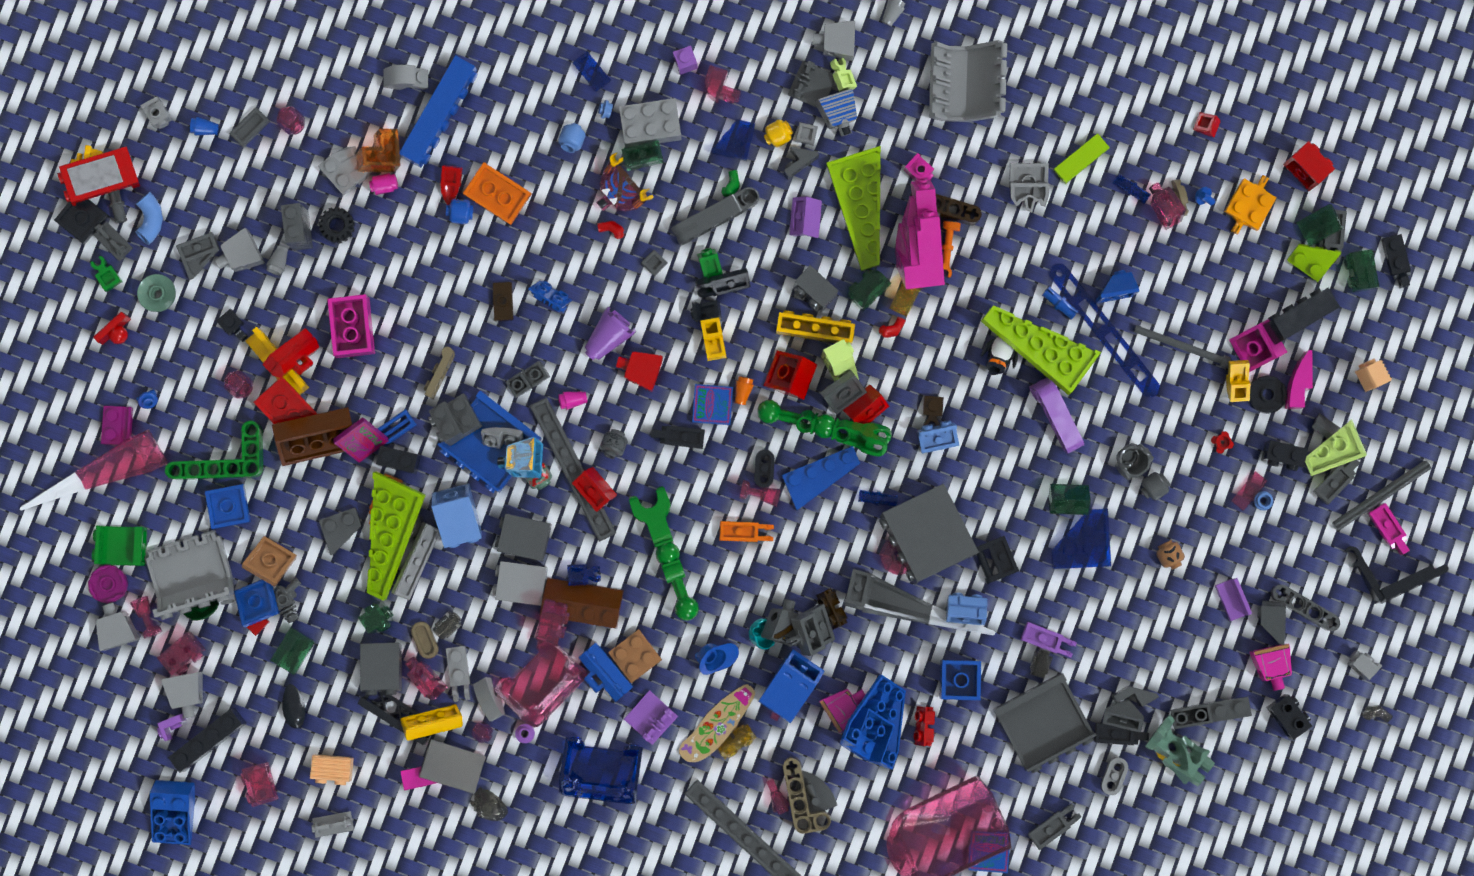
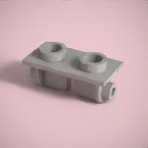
(332, 824)

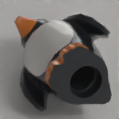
(999, 356)

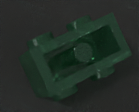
(376, 618)

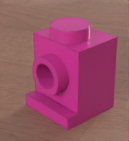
(912, 171)

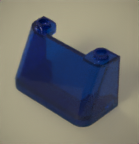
(600, 772)

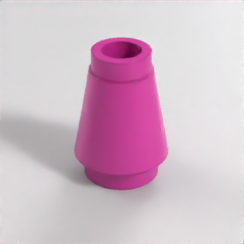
(571, 399)

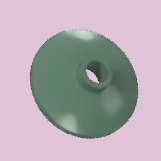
(147, 293)

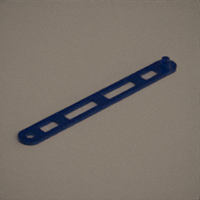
(1148, 386)

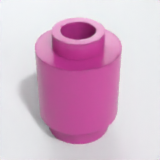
(383, 183)

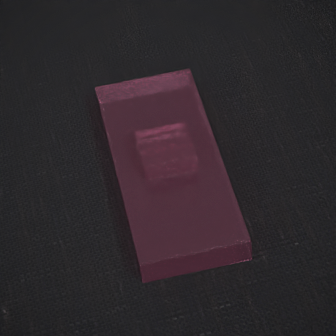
(1249, 490)

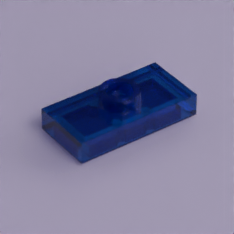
(591, 71)

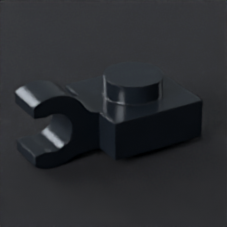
(231, 324)

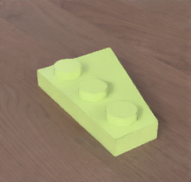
(1336, 450)

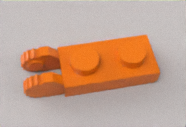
(743, 531)

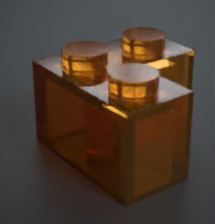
(384, 154)

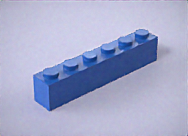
(438, 112)

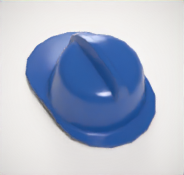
(716, 658)

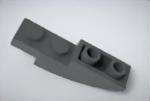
(1211, 712)

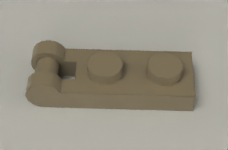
(439, 371)

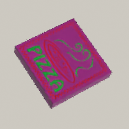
(360, 440)

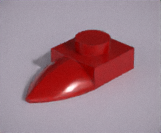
(450, 182)

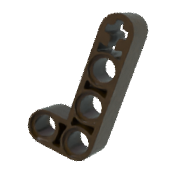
(944, 212)

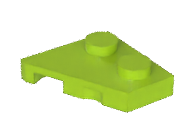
(1313, 260)

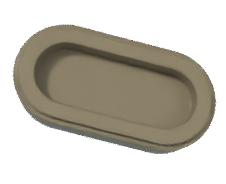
(425, 640)

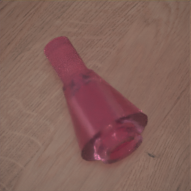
(779, 802)

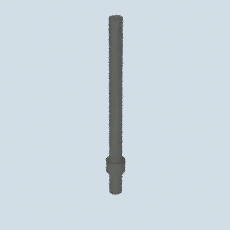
(1223, 360)

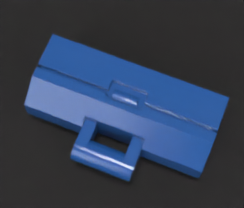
(600, 664)

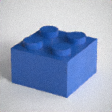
(960, 680)

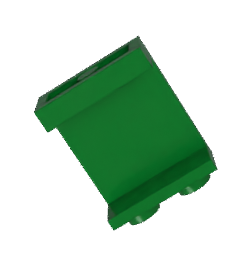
(120, 545)

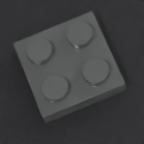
(843, 392)

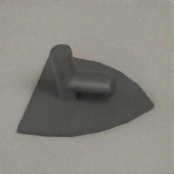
(818, 794)

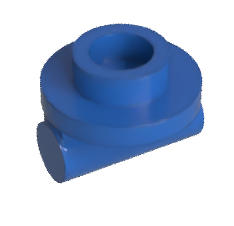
(1203, 196)
(148, 399)

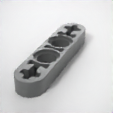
(1305, 607)

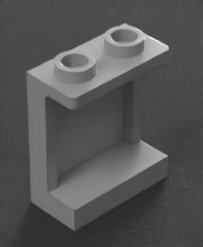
(520, 583)

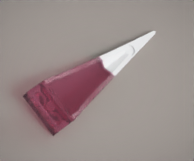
(128, 459)

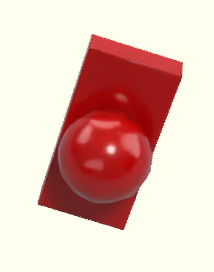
(114, 330)

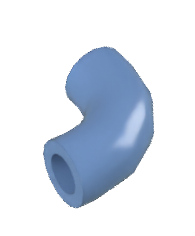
(152, 218)

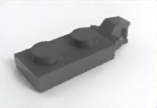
(1336, 481)

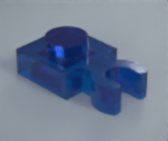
(580, 574)

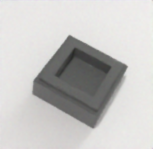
(654, 263)

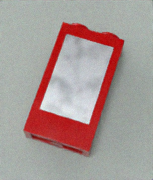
(98, 175)

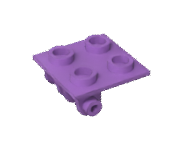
(650, 717)

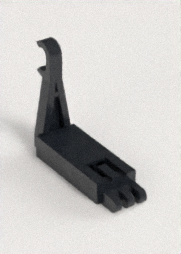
(1397, 588)

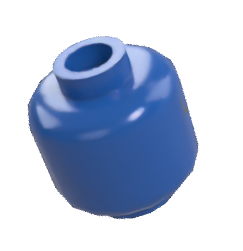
(459, 211)

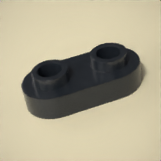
(764, 468)

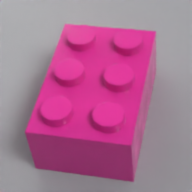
(351, 326)

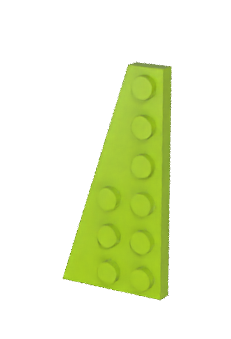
(1046, 350)
(391, 526)

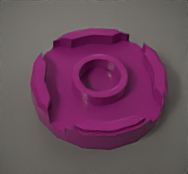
(108, 584)

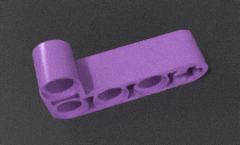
(1057, 413)

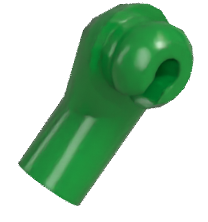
(733, 186)

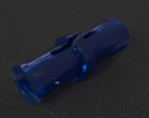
(1131, 188)
(877, 498)

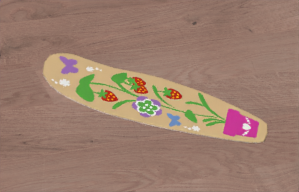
(717, 725)

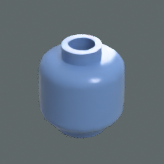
(571, 137)

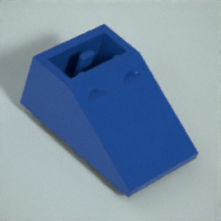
(791, 685)
(172, 812)

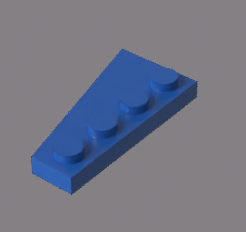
(815, 477)

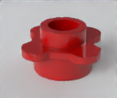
(1228, 444)

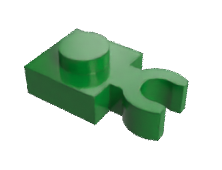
(107, 276)

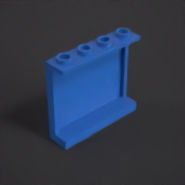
(478, 457)

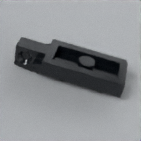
(1397, 259)
(680, 436)
(1116, 735)

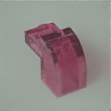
(715, 86)

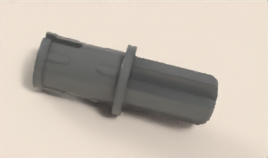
(117, 207)

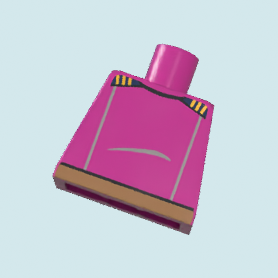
(1273, 664)
(841, 706)

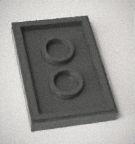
(452, 766)

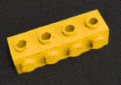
(815, 328)

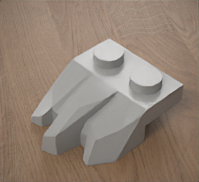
(342, 169)
(1029, 184)

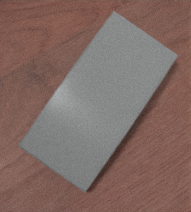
(497, 437)
(489, 703)

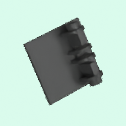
(811, 83)

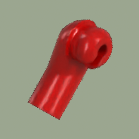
(613, 227)
(892, 330)

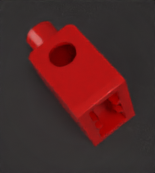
(641, 369)

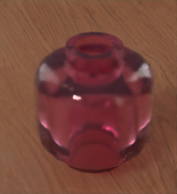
(290, 120)
(238, 384)

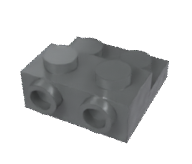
(454, 419)

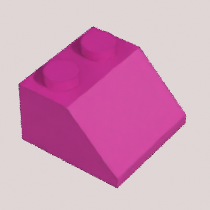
(1257, 346)

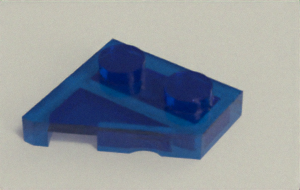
(736, 141)

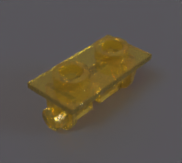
(744, 737)

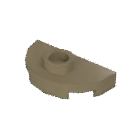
(1180, 193)

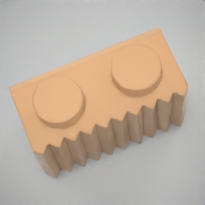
(1372, 374)
(331, 768)

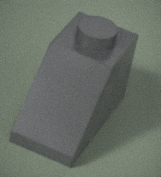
(1274, 619)

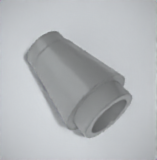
(893, 11)
(277, 262)

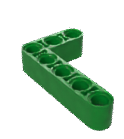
(224, 465)

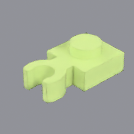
(843, 78)

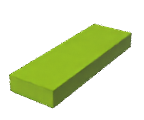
(1081, 158)

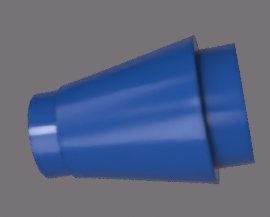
(203, 127)

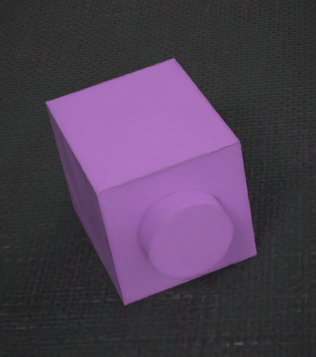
(685, 60)

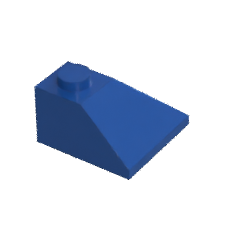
(1119, 286)

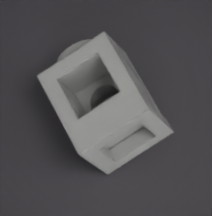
(151, 107)
(1363, 664)

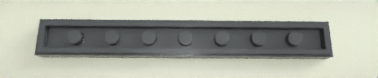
(570, 465)
(739, 831)

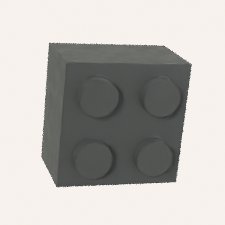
(815, 289)

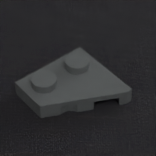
(197, 253)

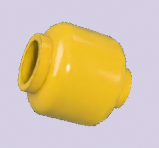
(778, 133)

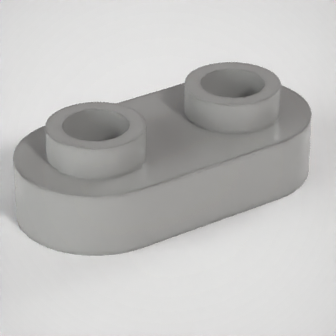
(1116, 777)

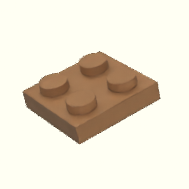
(269, 561)
(635, 656)

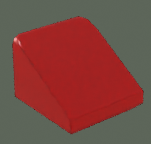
(1207, 124)

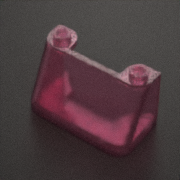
(542, 684)

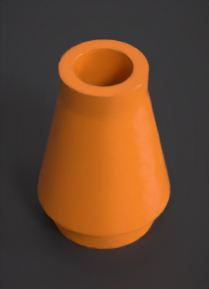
(743, 389)

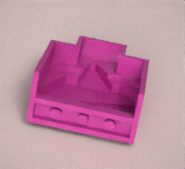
(919, 239)

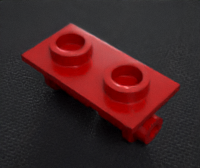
(923, 735)

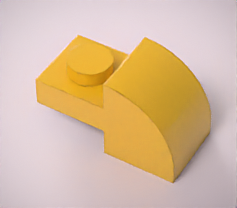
(713, 339)
(1238, 381)

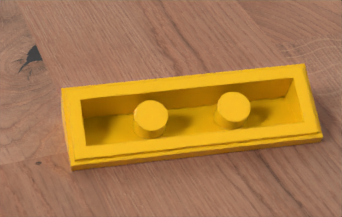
(431, 722)

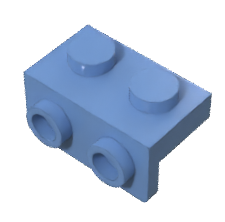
(938, 437)

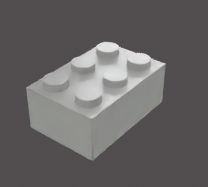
(650, 122)

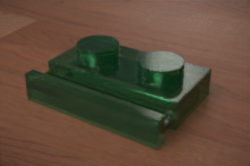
(1320, 225)
(292, 651)

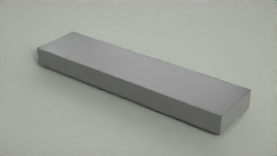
(415, 561)

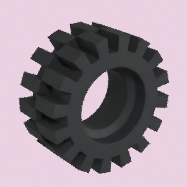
(336, 236)

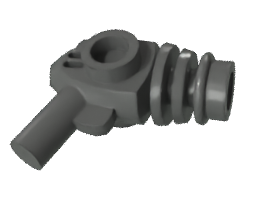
(285, 600)

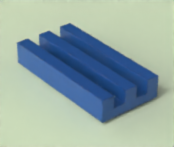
(409, 419)

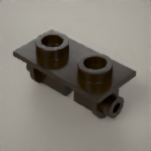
(836, 616)

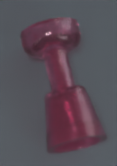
(767, 495)
(142, 609)

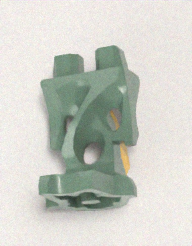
(1180, 762)

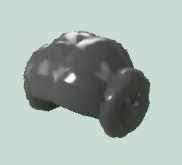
(1133, 460)

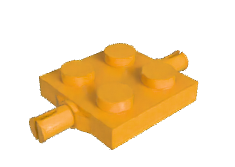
(1250, 204)

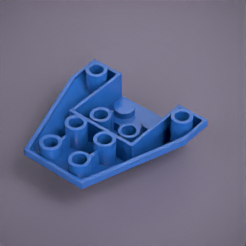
(876, 724)

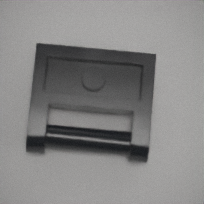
(1001, 557)

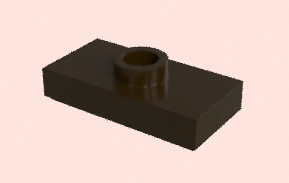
(503, 301)

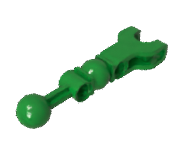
(824, 426)
(666, 551)

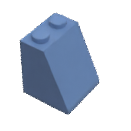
(456, 516)

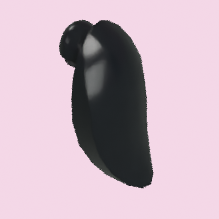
(293, 706)

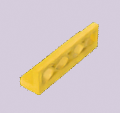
(263, 348)

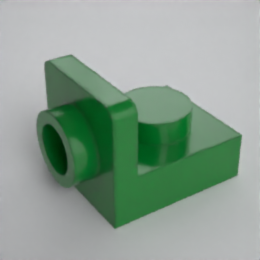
(709, 262)

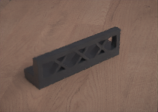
(387, 716)

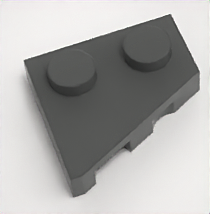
(339, 528)

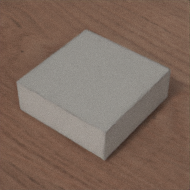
(806, 134)

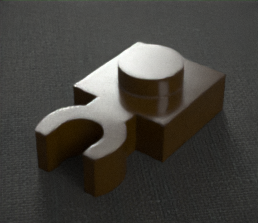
(933, 408)

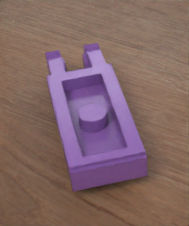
(1046, 639)

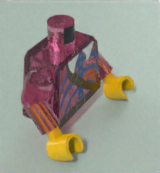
(620, 189)

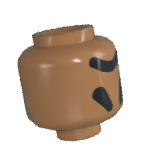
(1170, 554)

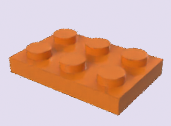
(497, 193)

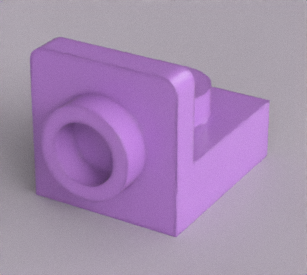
(172, 723)

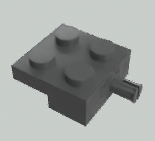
(812, 630)

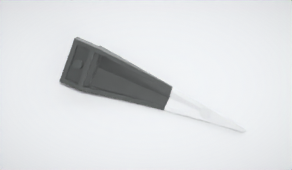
(883, 599)

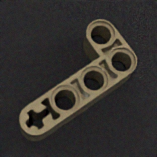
(801, 794)

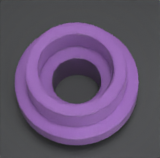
(531, 733)

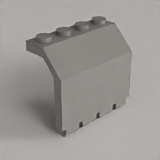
(967, 81)
(190, 574)

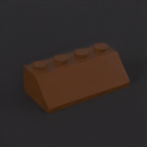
(310, 436)
(586, 602)

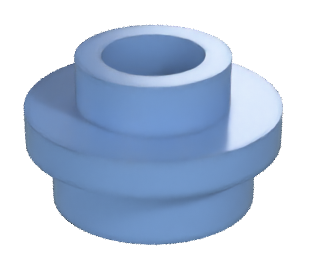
(605, 109)
(1269, 500)

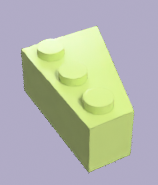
(839, 359)

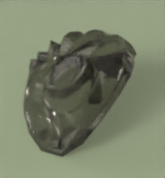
(488, 805)

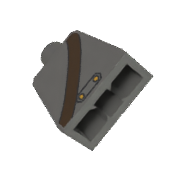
(779, 624)

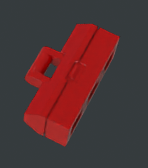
(289, 354)

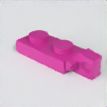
(1389, 528)

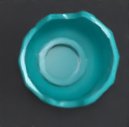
(755, 634)

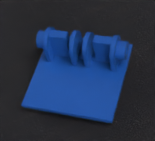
(544, 290)

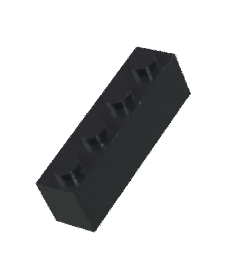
(1300, 316)
(207, 740)

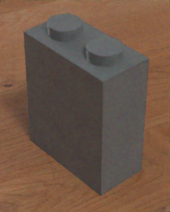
(296, 226)
(523, 537)
(380, 668)

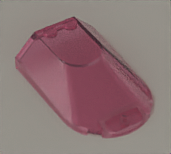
(948, 832)

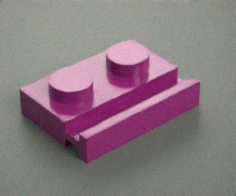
(116, 424)

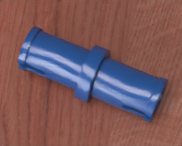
(1060, 303)

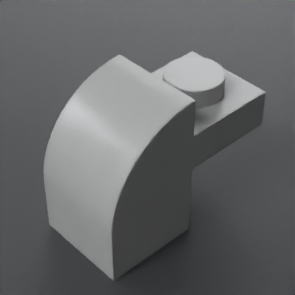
(405, 76)

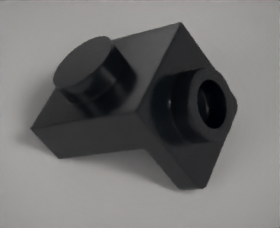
(705, 311)

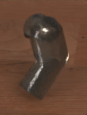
(1376, 711)

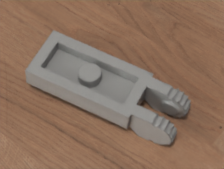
(458, 671)

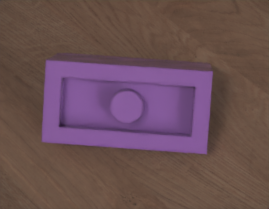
(805, 217)
(1233, 599)

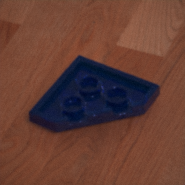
(1085, 543)

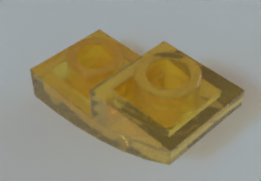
(904, 300)

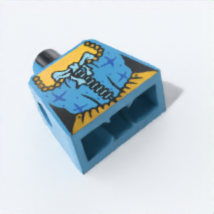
(523, 458)

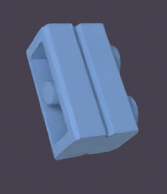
(966, 609)

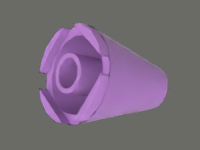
(608, 334)

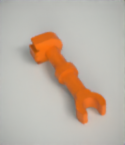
(950, 227)

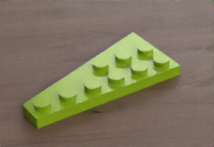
(858, 193)

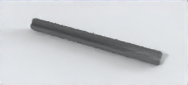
(1381, 495)

